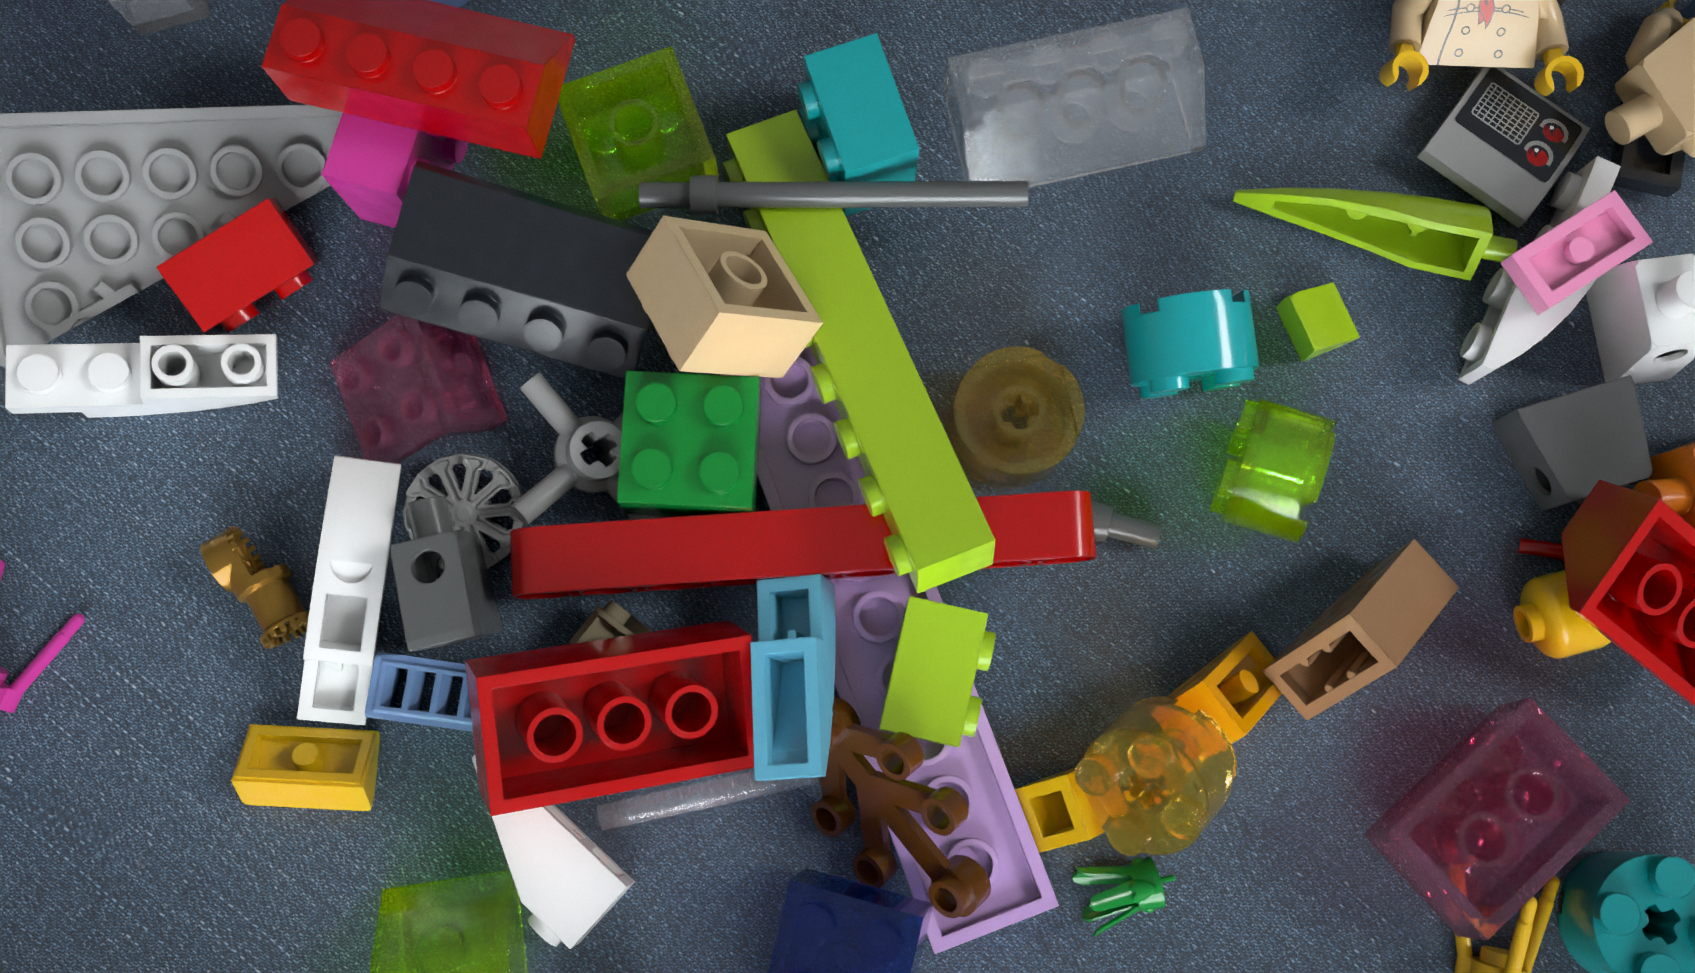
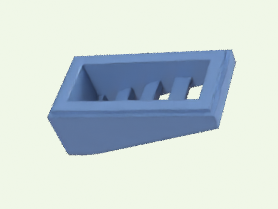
(385, 683)

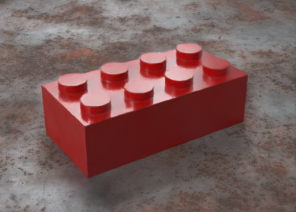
(611, 715)

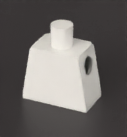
(1645, 318)

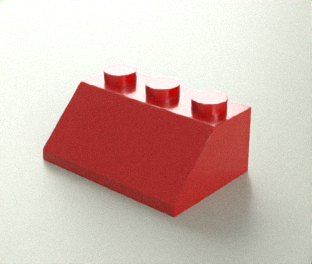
(1635, 580)

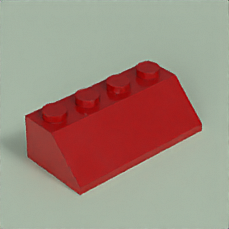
(423, 68)

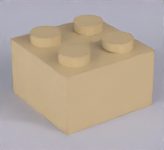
(722, 299)

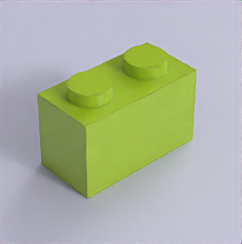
(936, 672)

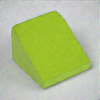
(1317, 320)

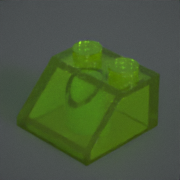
(451, 927)

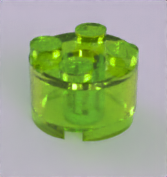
(1276, 469)

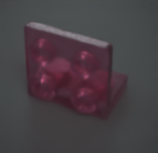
(414, 386)

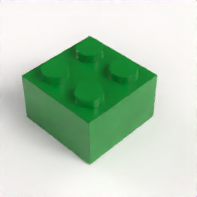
(689, 444)

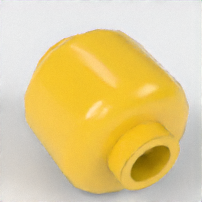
(1549, 621)

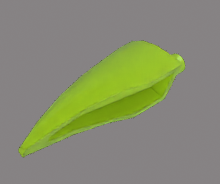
(1405, 228)

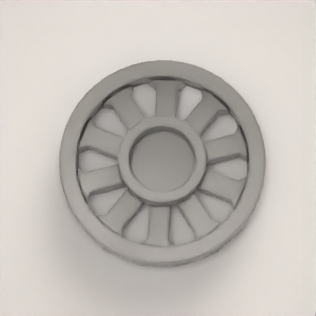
(468, 505)

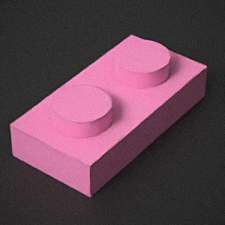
(1576, 252)

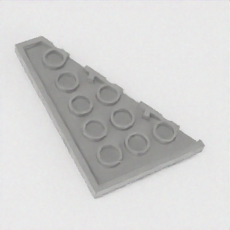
(119, 191)

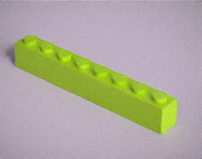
(866, 369)

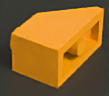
(1232, 687)

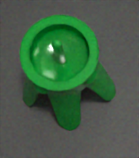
(1139, 890)

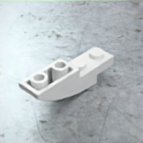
(1510, 321)
(142, 377)
(348, 590)

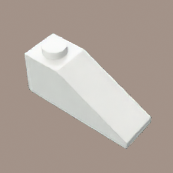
(559, 873)

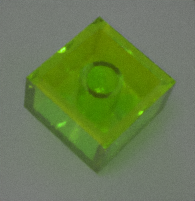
(635, 128)

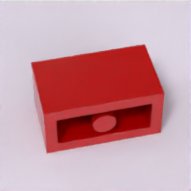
(239, 265)

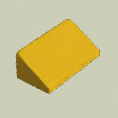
(307, 767)

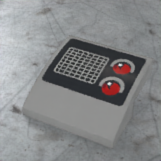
(1504, 144)

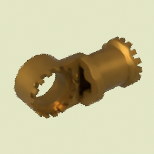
(263, 589)

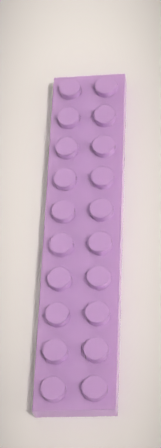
(807, 469)

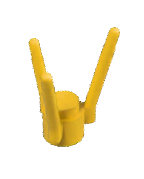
(1524, 944)

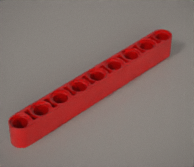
(772, 545)

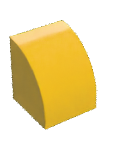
(1058, 811)

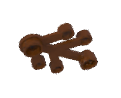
(883, 799)

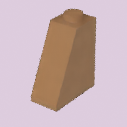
(1363, 631)

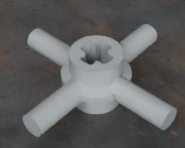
(573, 439)

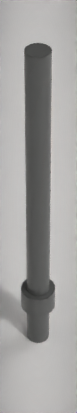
(706, 194)

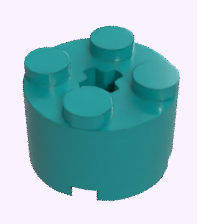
(1190, 340)
(1630, 913)

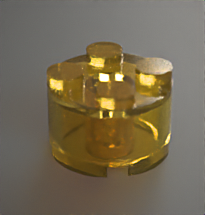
(1034, 389)
(1157, 776)

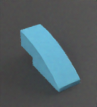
(793, 677)

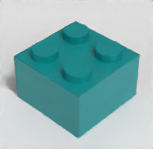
(857, 115)

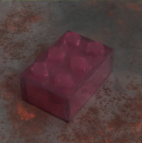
(1496, 819)

